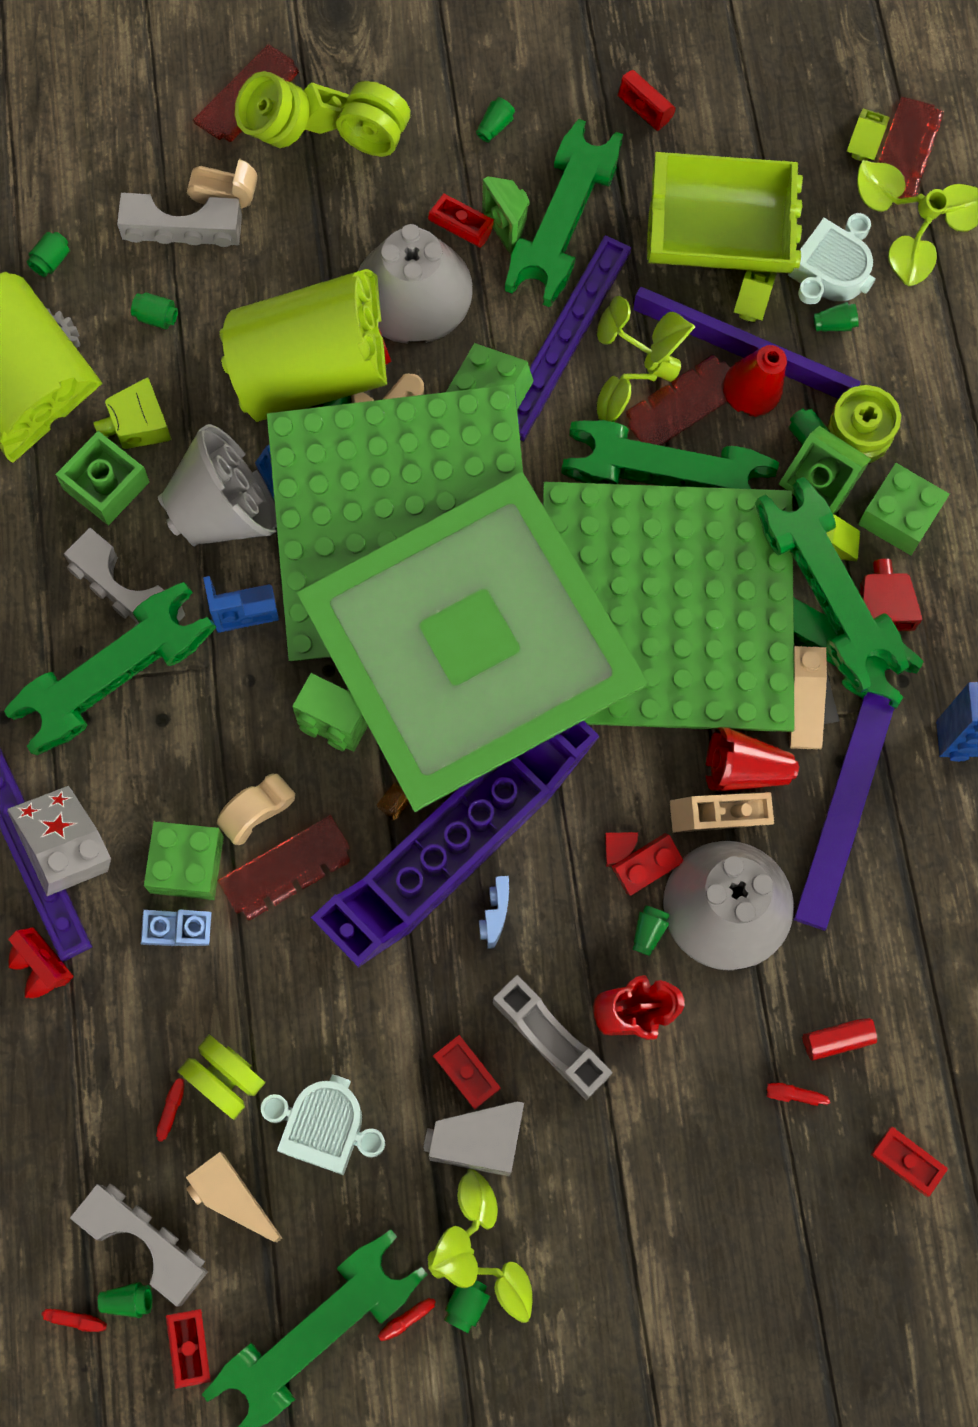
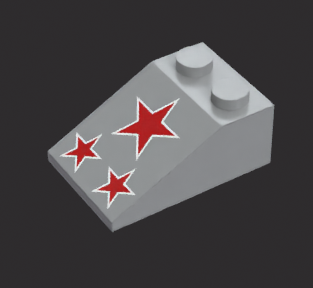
(60, 840)

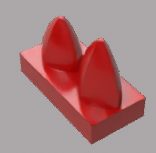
(33, 951)

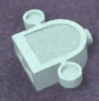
(835, 262)
(323, 1125)

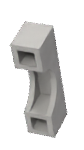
(214, 223)
(95, 561)
(550, 1038)
(174, 1271)

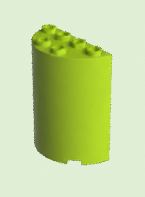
(724, 213)
(306, 346)
(39, 369)

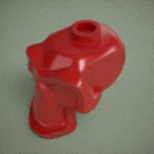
(638, 1008)

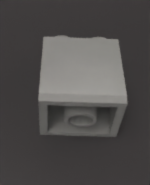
(477, 1139)

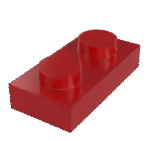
(647, 864)
(466, 1072)
(909, 1161)

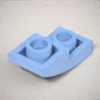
(494, 919)
(176, 928)

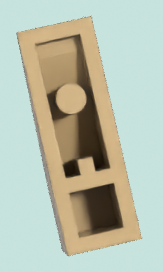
(809, 697)
(721, 812)
(225, 1192)

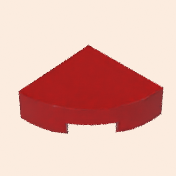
(619, 846)

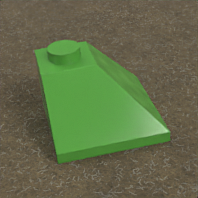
(507, 207)

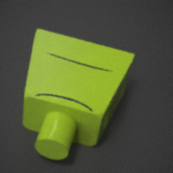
(134, 417)

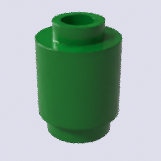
(48, 253)
(154, 310)
(803, 423)
(467, 1306)

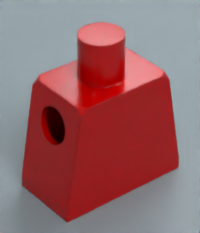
(891, 595)

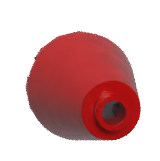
(756, 381)
(747, 763)

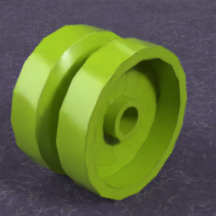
(272, 109)
(373, 118)
(866, 420)
(221, 1076)

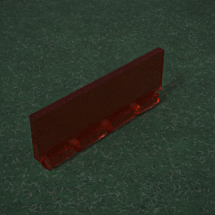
(219, 115)
(911, 141)
(677, 411)
(289, 861)

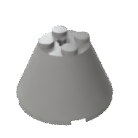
(420, 286)
(216, 493)
(728, 905)

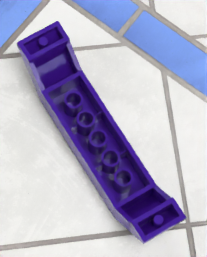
(448, 847)

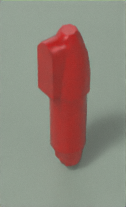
(787, 1092)
(170, 1109)
(81, 1321)
(399, 1324)

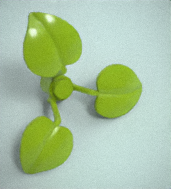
(909, 257)
(666, 337)
(455, 1258)

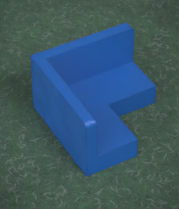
(241, 607)

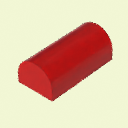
(645, 100)
(461, 220)
(840, 1038)
(188, 1348)

